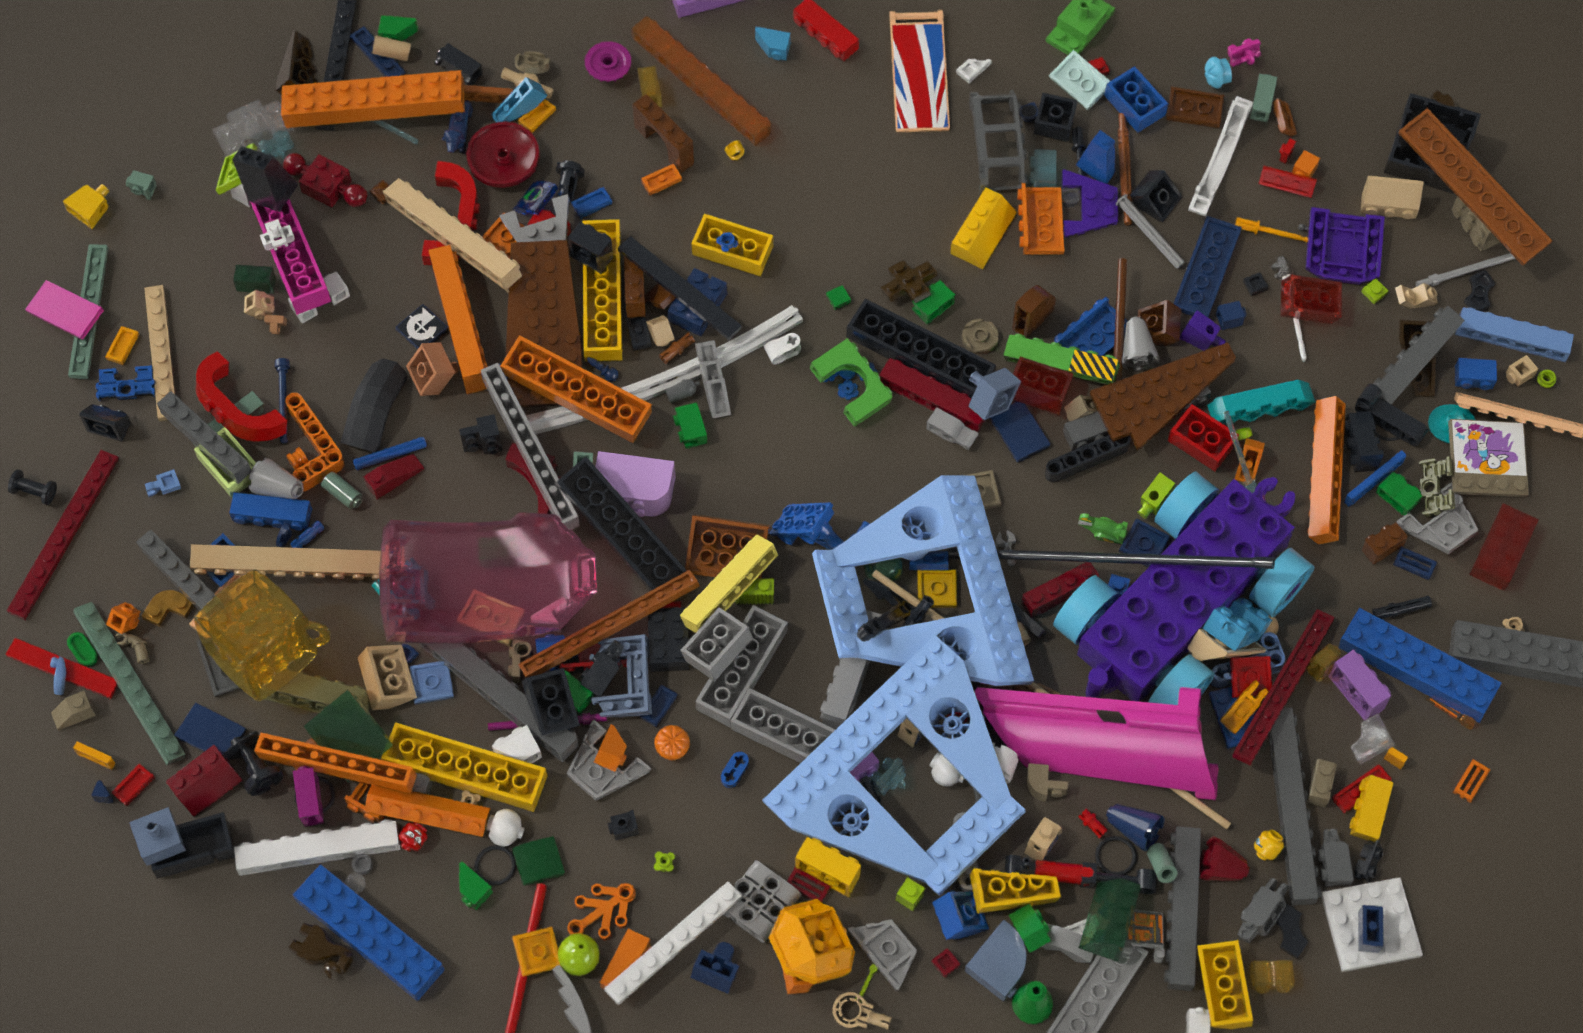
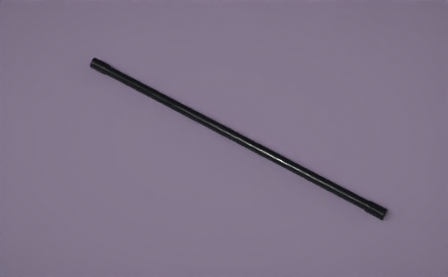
(1256, 562)

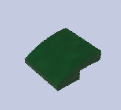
(538, 860)

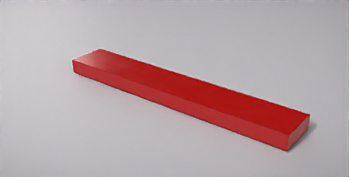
(75, 673)

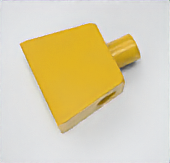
(88, 204)

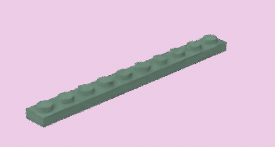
(129, 683)

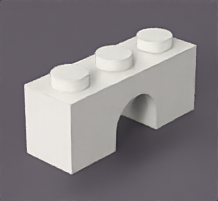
(337, 290)

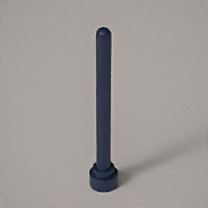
(282, 366)

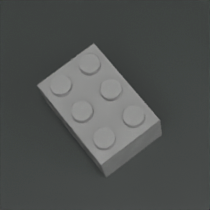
(716, 644)

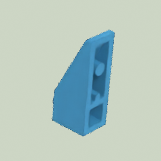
(520, 101)

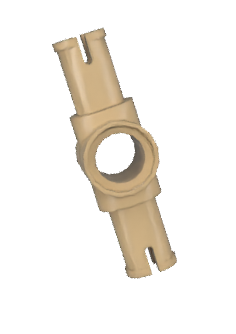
(517, 78)

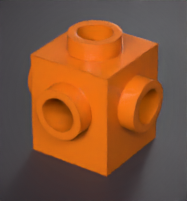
(123, 618)

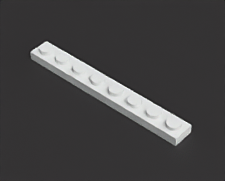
(672, 943)

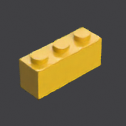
(1370, 808)

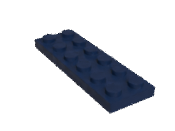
(1207, 266)

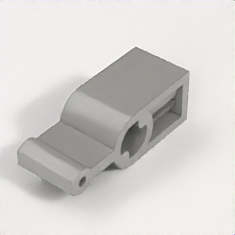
(951, 429)

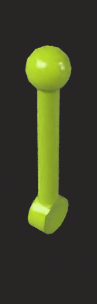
(873, 969)

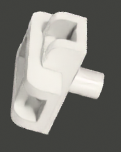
(276, 232)

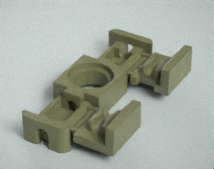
(1430, 475)

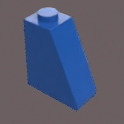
(1099, 158)

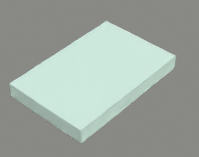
(1080, 80)

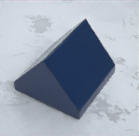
(101, 794)

